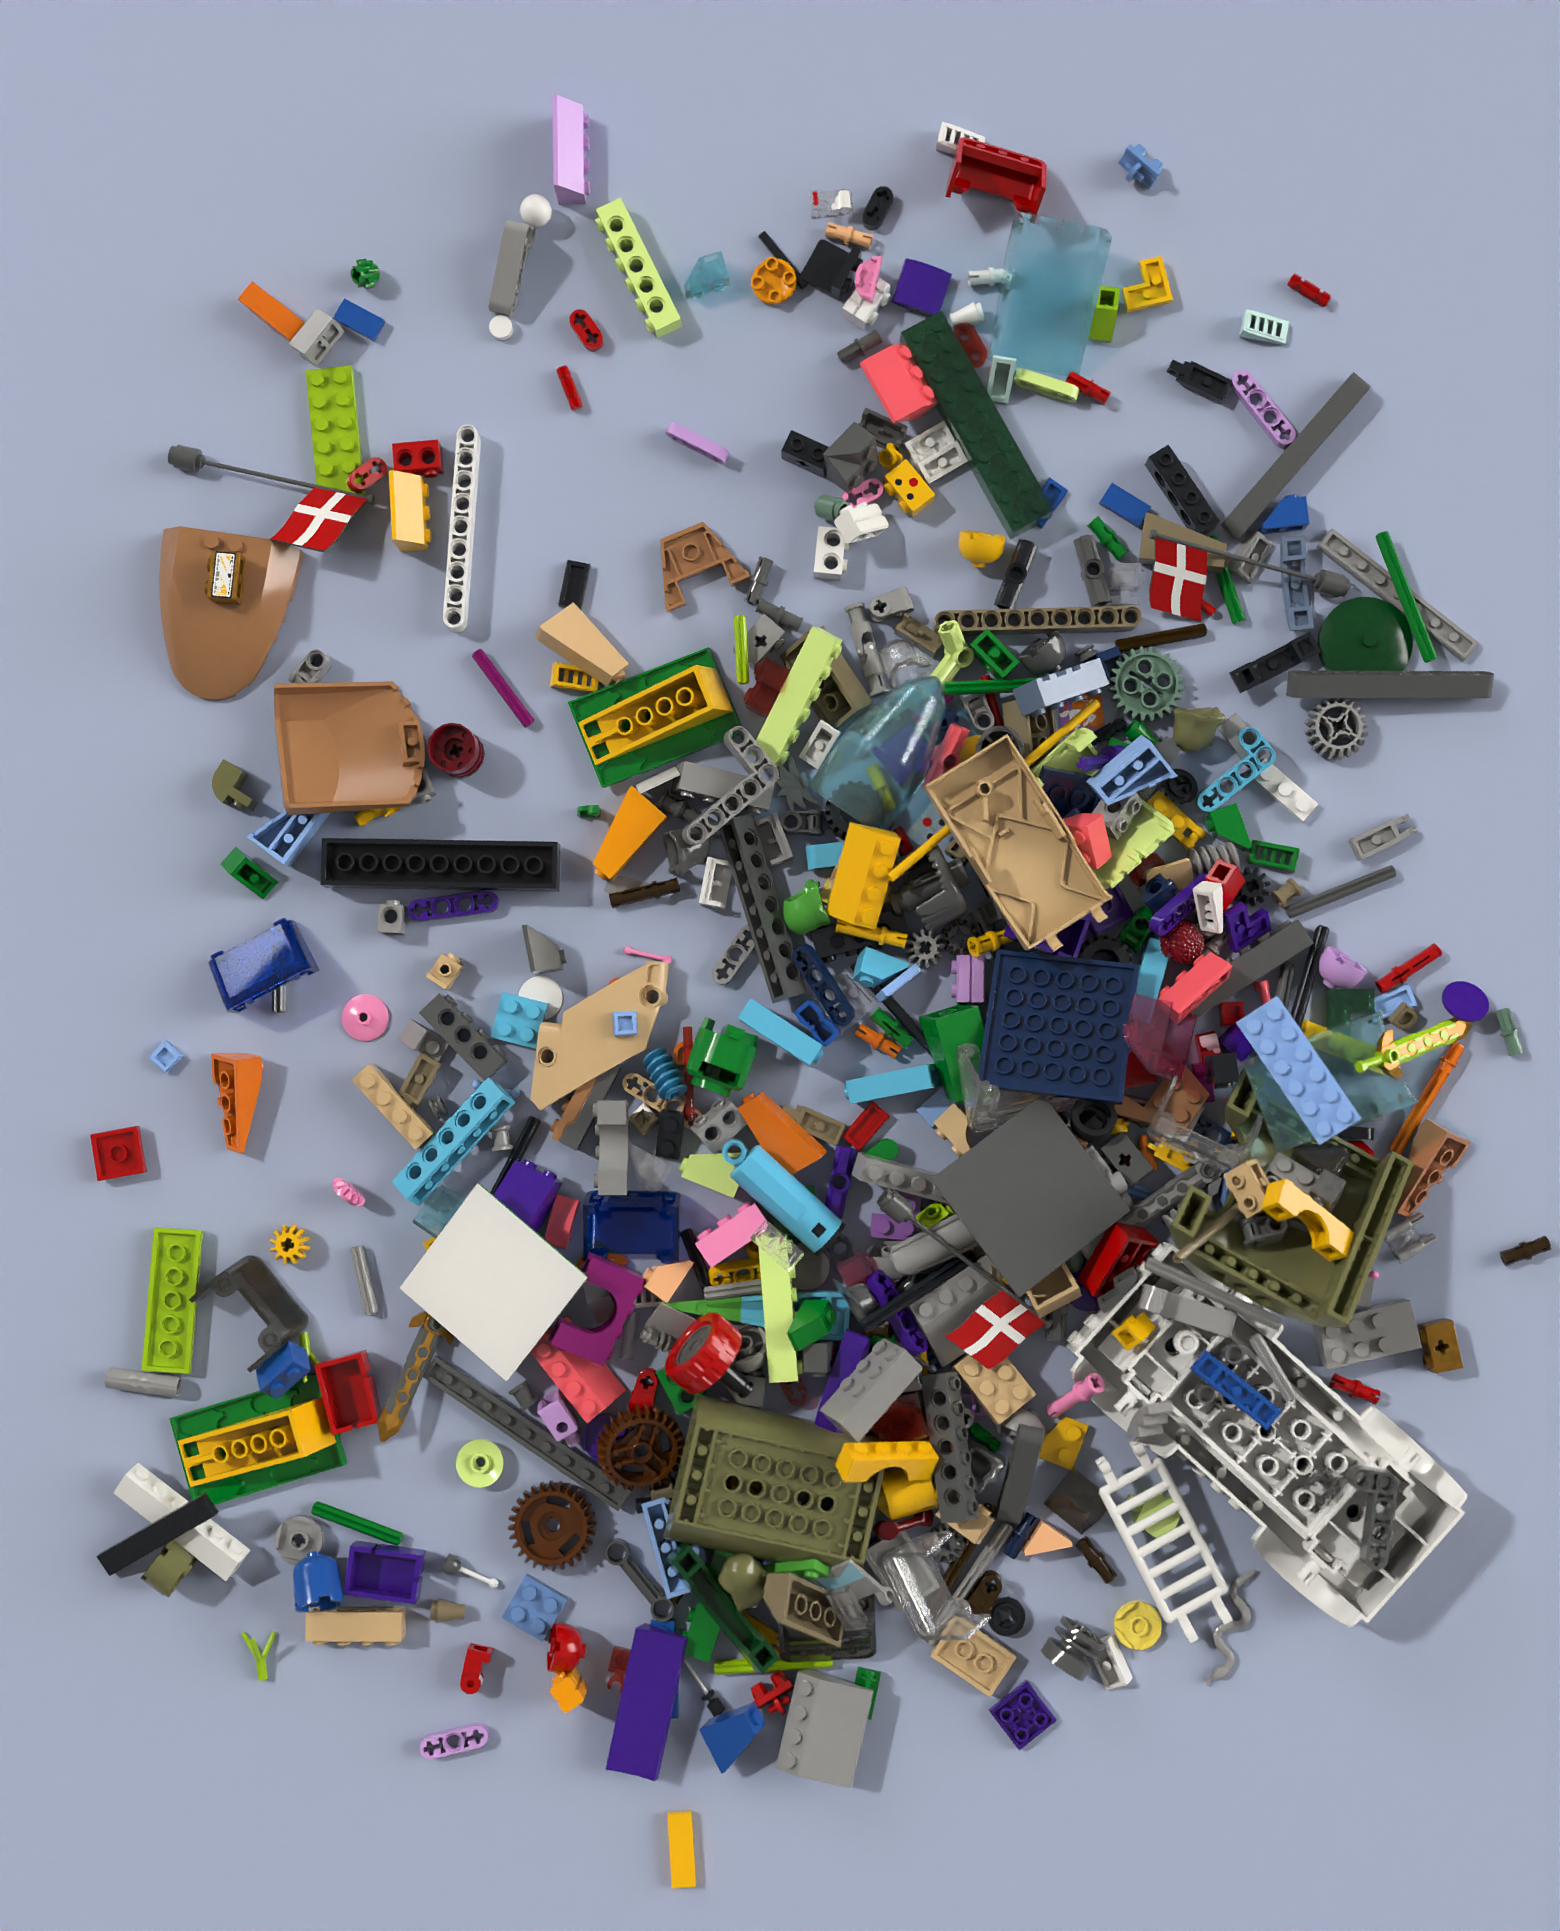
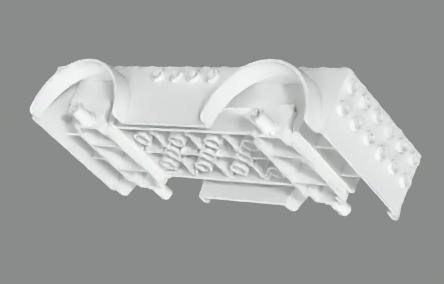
(1298, 1536)

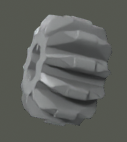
(932, 950)

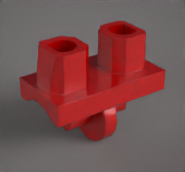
(782, 1687)

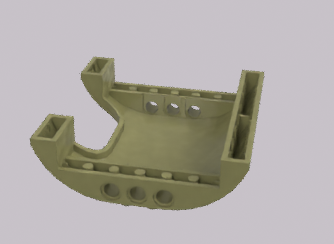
(1289, 1273)

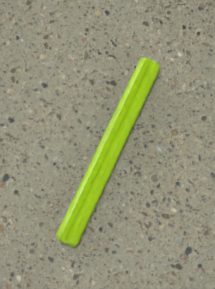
(738, 1666)

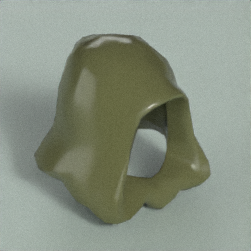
(1195, 727)
(743, 1579)

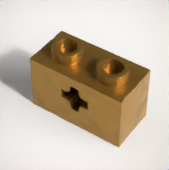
(1449, 1355)

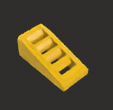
(556, 667)

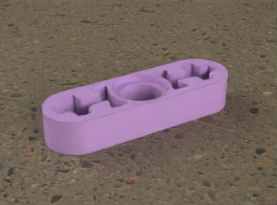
(697, 443)
(435, 1738)

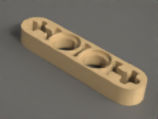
(658, 1105)

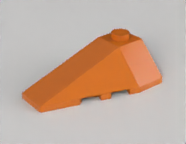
(239, 1084)

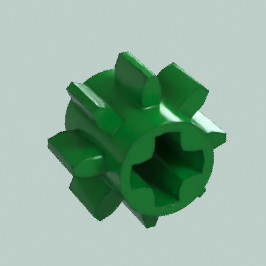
(365, 273)

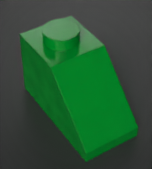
(1228, 826)
(249, 873)
(811, 1323)

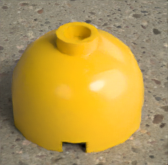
(980, 547)

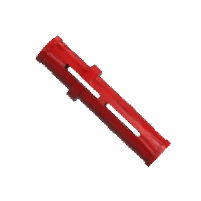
(1410, 967)

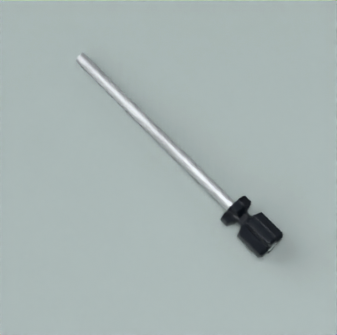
(715, 1705)

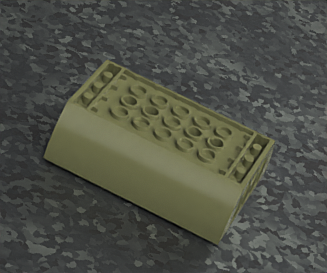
(787, 1458)

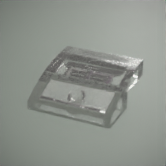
(860, 997)

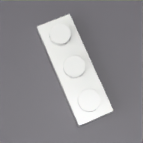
(1285, 792)

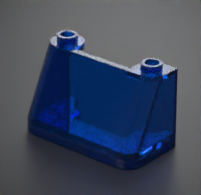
(261, 965)
(633, 1224)

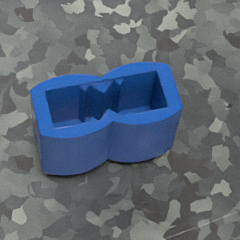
(822, 1027)

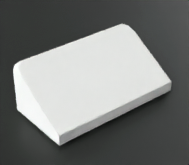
(1112, 1664)

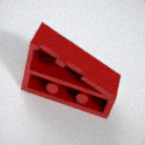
(1116, 1252)

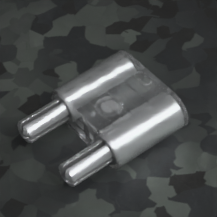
(1404, 1239)

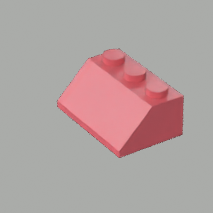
(899, 383)
(1196, 985)

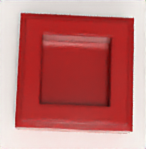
(1230, 1012)

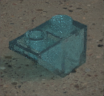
(707, 276)

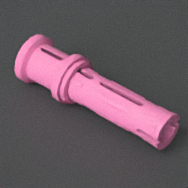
(1081, 1392)

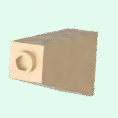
(583, 645)

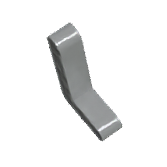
(737, 792)

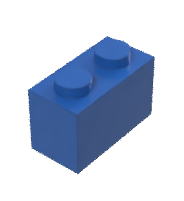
(283, 1370)

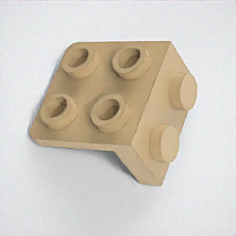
(1179, 872)

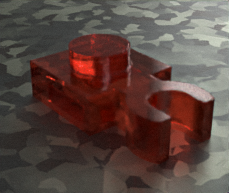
(618, 1665)

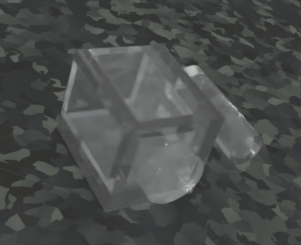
(1126, 579)

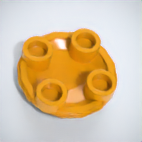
(773, 281)

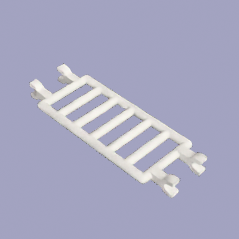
(1188, 1527)

